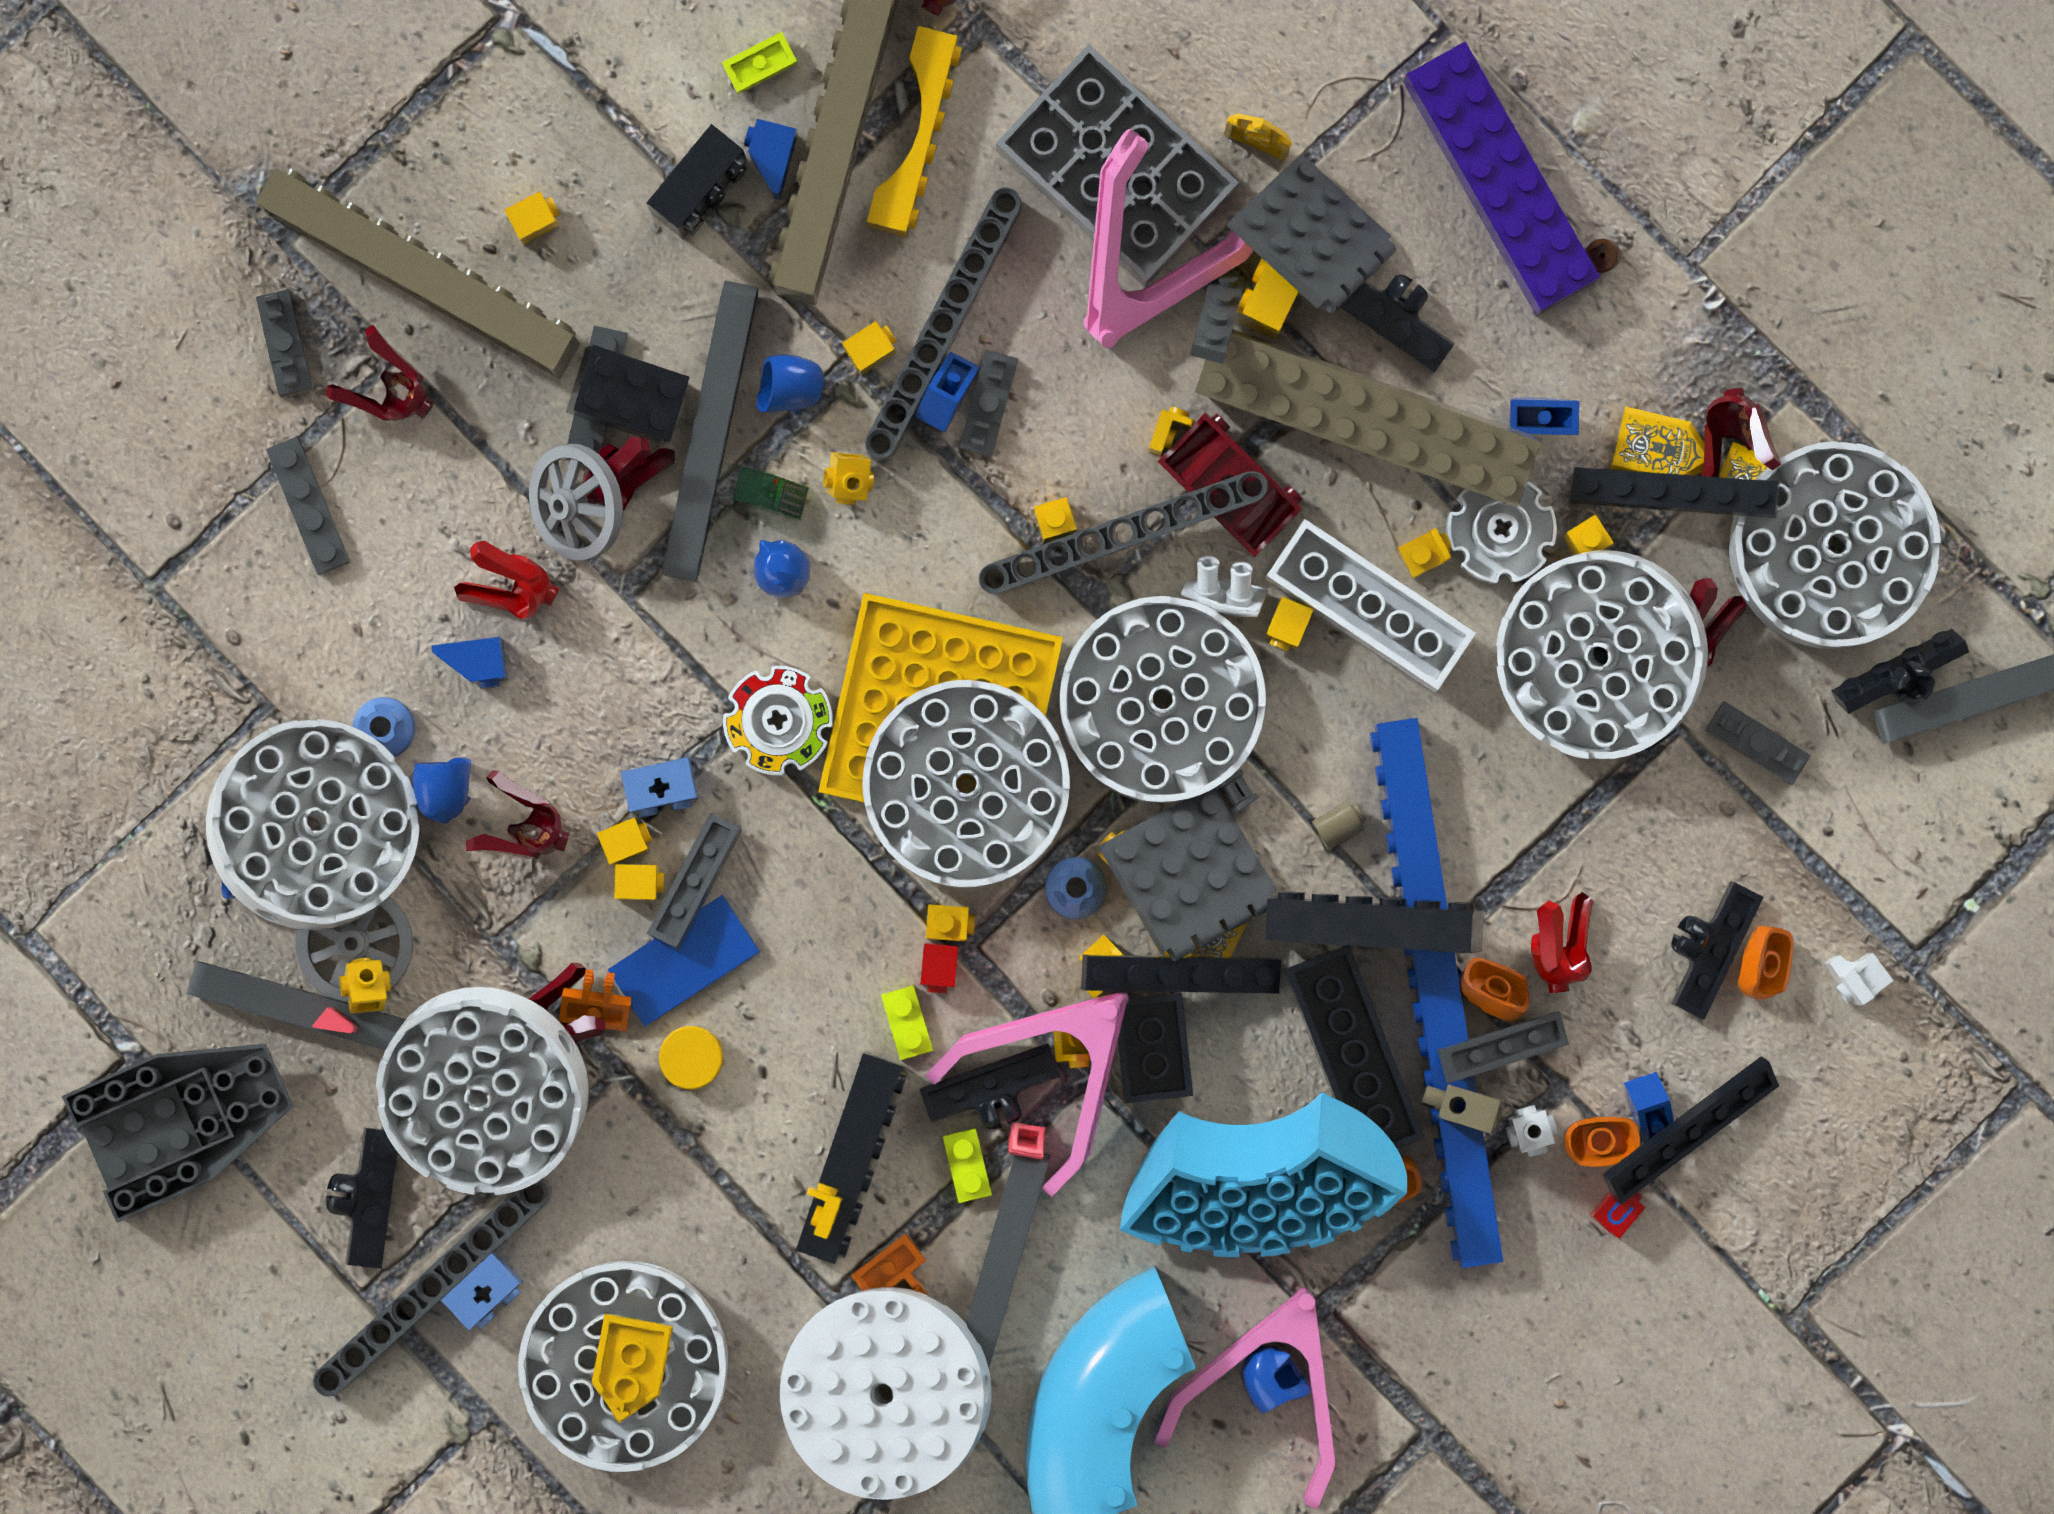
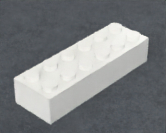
(1370, 606)

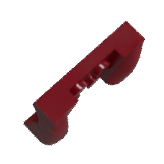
(1210, 456)

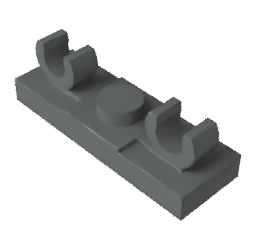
(284, 343)
(988, 403)
(1757, 742)

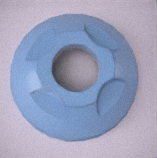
(399, 716)
(1075, 907)

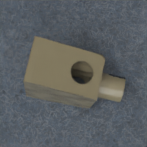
(1480, 1111)

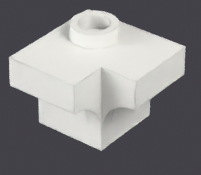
(1859, 979)

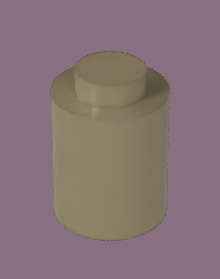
(1339, 824)

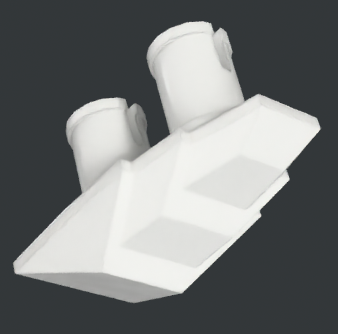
(1226, 596)

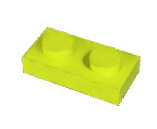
(759, 63)
(907, 1022)
(967, 1165)

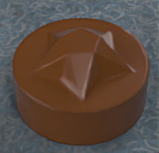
(1604, 254)

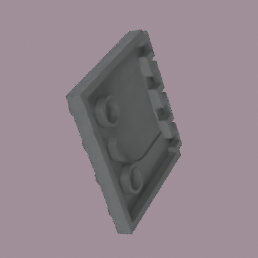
(1313, 235)
(1189, 874)

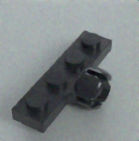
(1399, 319)
(1903, 675)
(1712, 948)
(991, 1087)
(366, 1199)

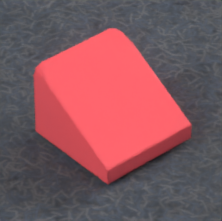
(334, 1020)
(1026, 1140)

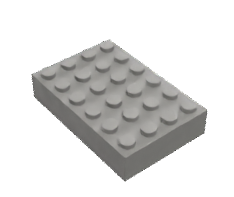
(1071, 134)

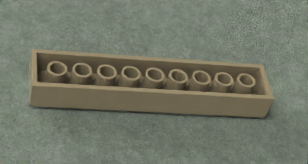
(832, 148)
(419, 274)
(1372, 417)

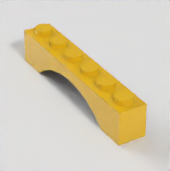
(896, 198)

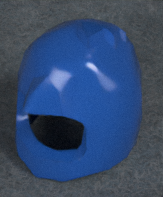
(789, 384)
(781, 568)
(442, 788)
(1272, 1378)

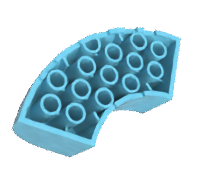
(1264, 1181)
(1096, 1397)

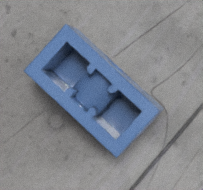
(675, 773)
(463, 1298)

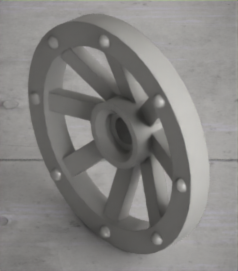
(571, 504)
(365, 940)

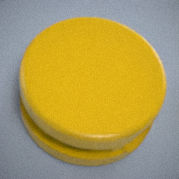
(691, 1057)

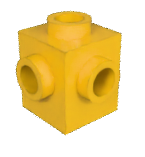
(848, 477)
(365, 985)

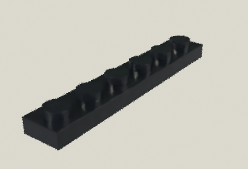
(1675, 492)
(1183, 975)
(1690, 1130)

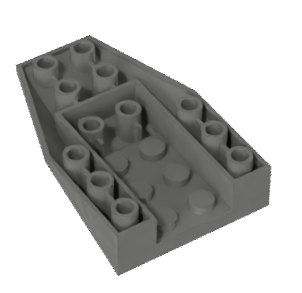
(176, 1120)

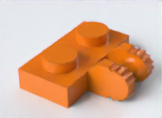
(605, 1006)
(892, 1266)

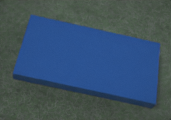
(666, 977)

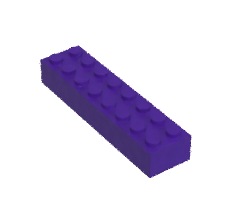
(1500, 178)

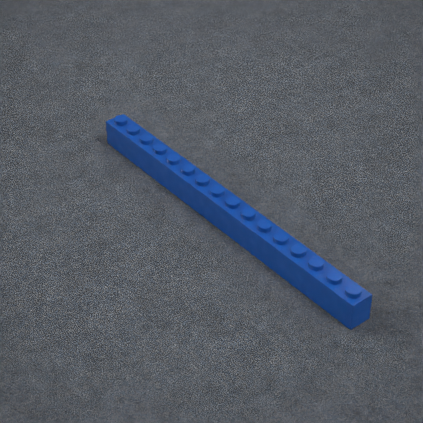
(1437, 989)

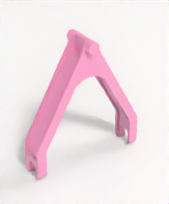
(1116, 311)
(1094, 1023)
(1292, 1324)

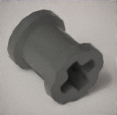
(1238, 791)

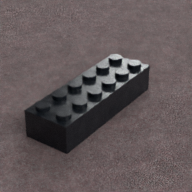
(1373, 924)
(1352, 1042)
(852, 1151)

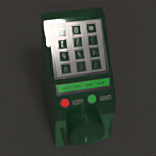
(770, 493)

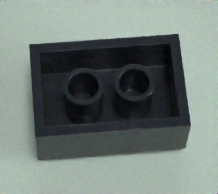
(698, 182)
(627, 394)
(1154, 1049)

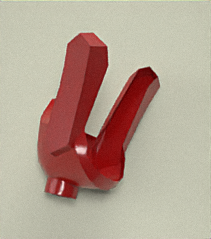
(530, 588)
(1552, 961)

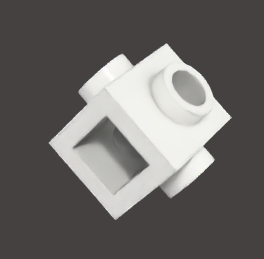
(1519, 1125)

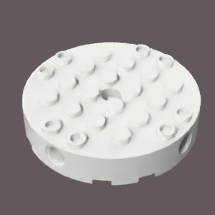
(1885, 558)
(1651, 644)
(978, 733)
(1153, 750)
(263, 836)
(490, 1045)
(561, 1356)
(836, 1405)

